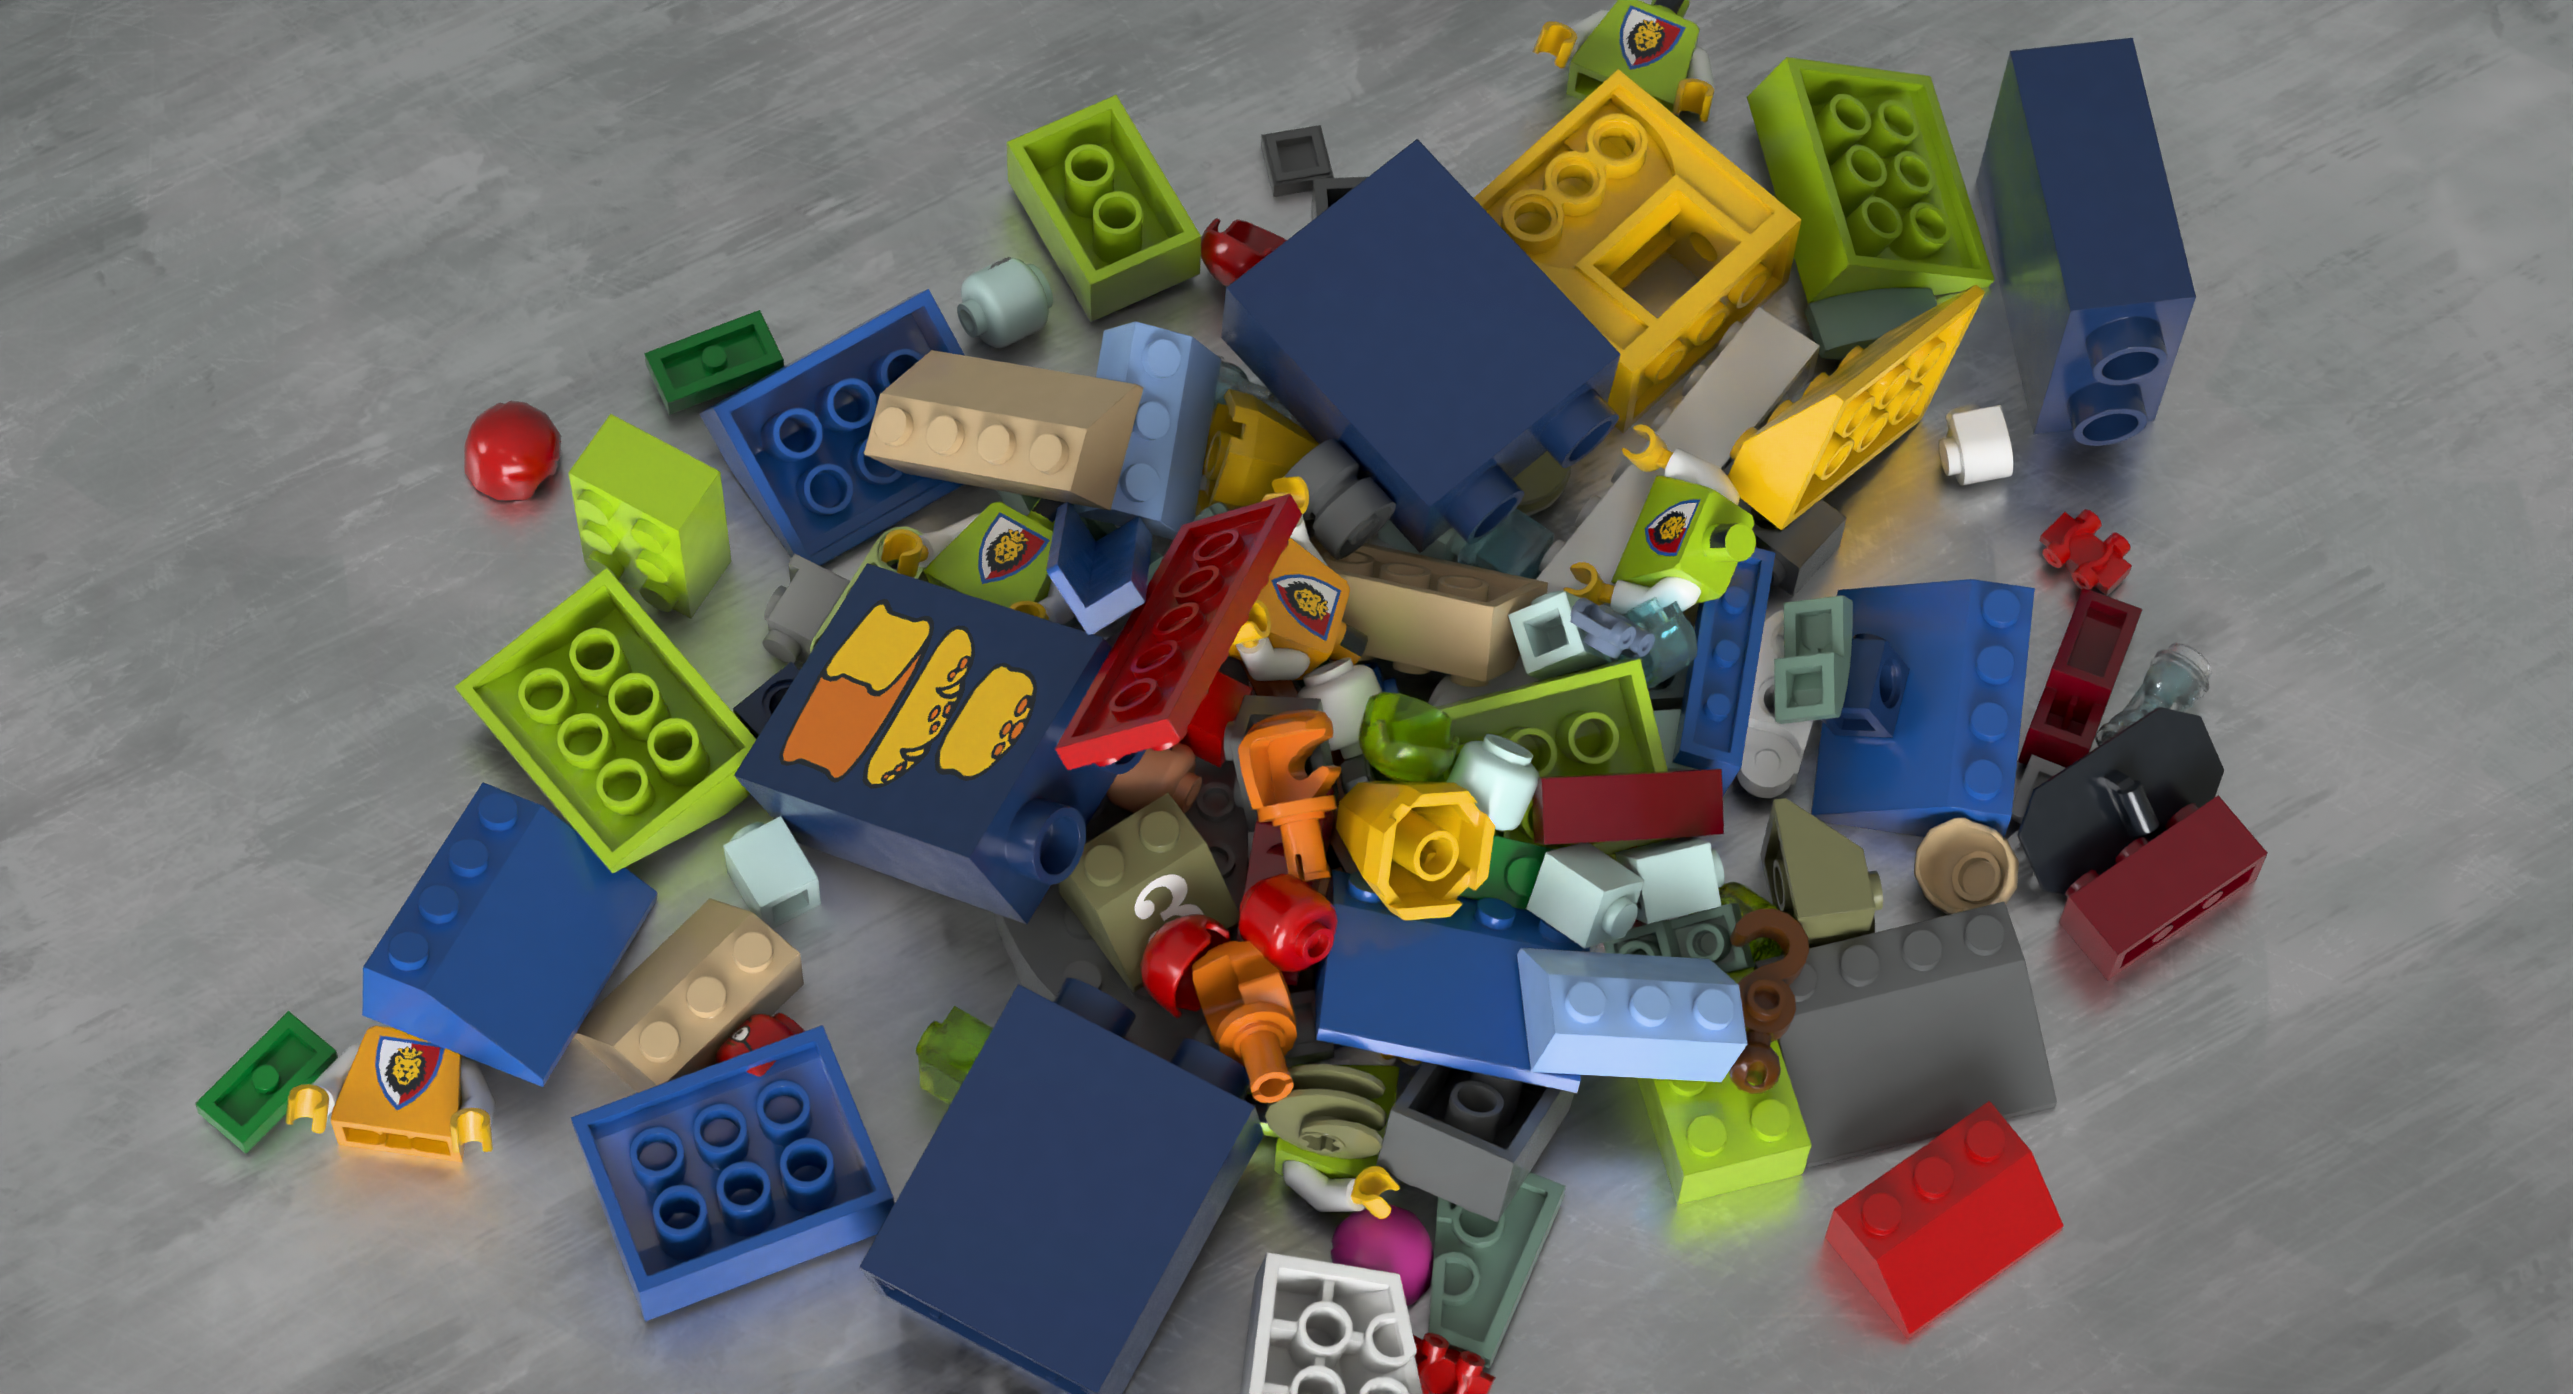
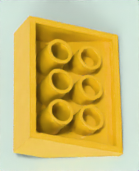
(1849, 414)

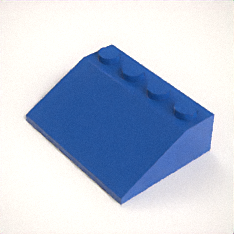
(805, 430)
(1956, 717)
(505, 938)
(1432, 985)
(734, 1172)

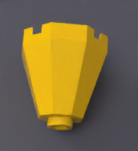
(1248, 450)
(1416, 843)

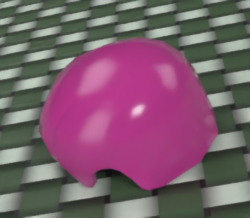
(1388, 1245)

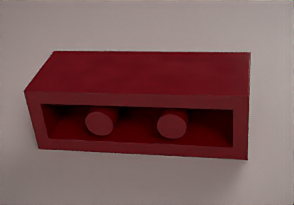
(2161, 885)

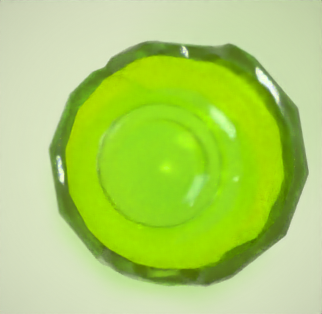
(1406, 738)

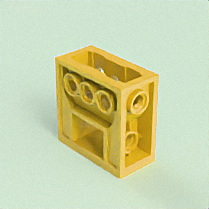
(1612, 197)

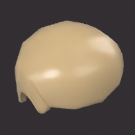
(1965, 866)

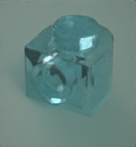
(1674, 640)

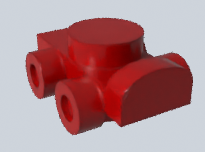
(2085, 555)
(1448, 1370)

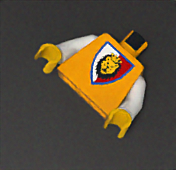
(1299, 610)
(399, 1098)

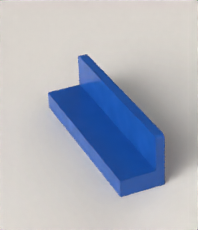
(1101, 576)
(1724, 671)

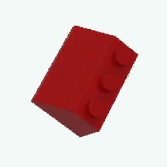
(1945, 1220)

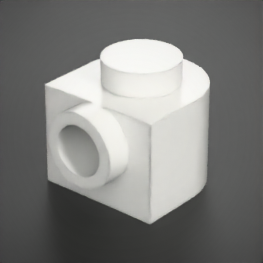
(1976, 445)

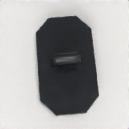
(2118, 795)

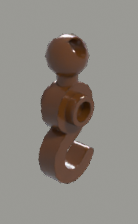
(1766, 996)

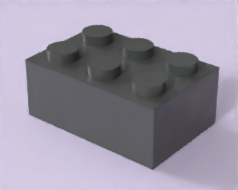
(1470, 1135)

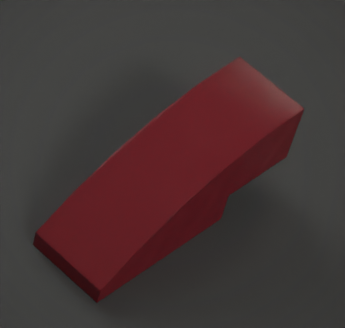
(2081, 679)
(1628, 806)

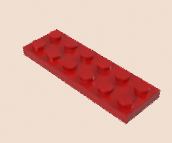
(1179, 634)

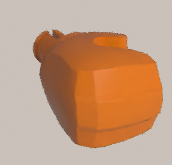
(1282, 792)
(1248, 1014)

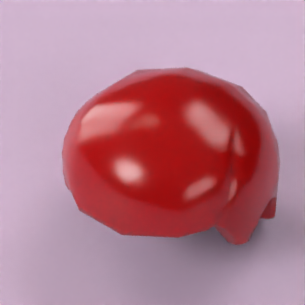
(1236, 249)
(511, 450)
(1170, 957)

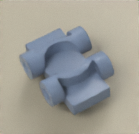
(1611, 631)

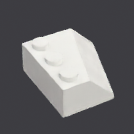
(1328, 1331)

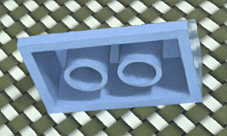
(1170, 427)
(1630, 1015)

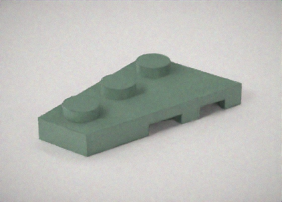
(1486, 1265)

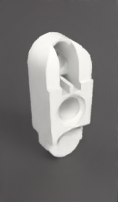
(1771, 749)

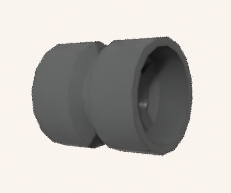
(1343, 507)

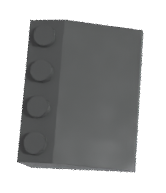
(1913, 1033)

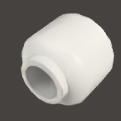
(1343, 697)

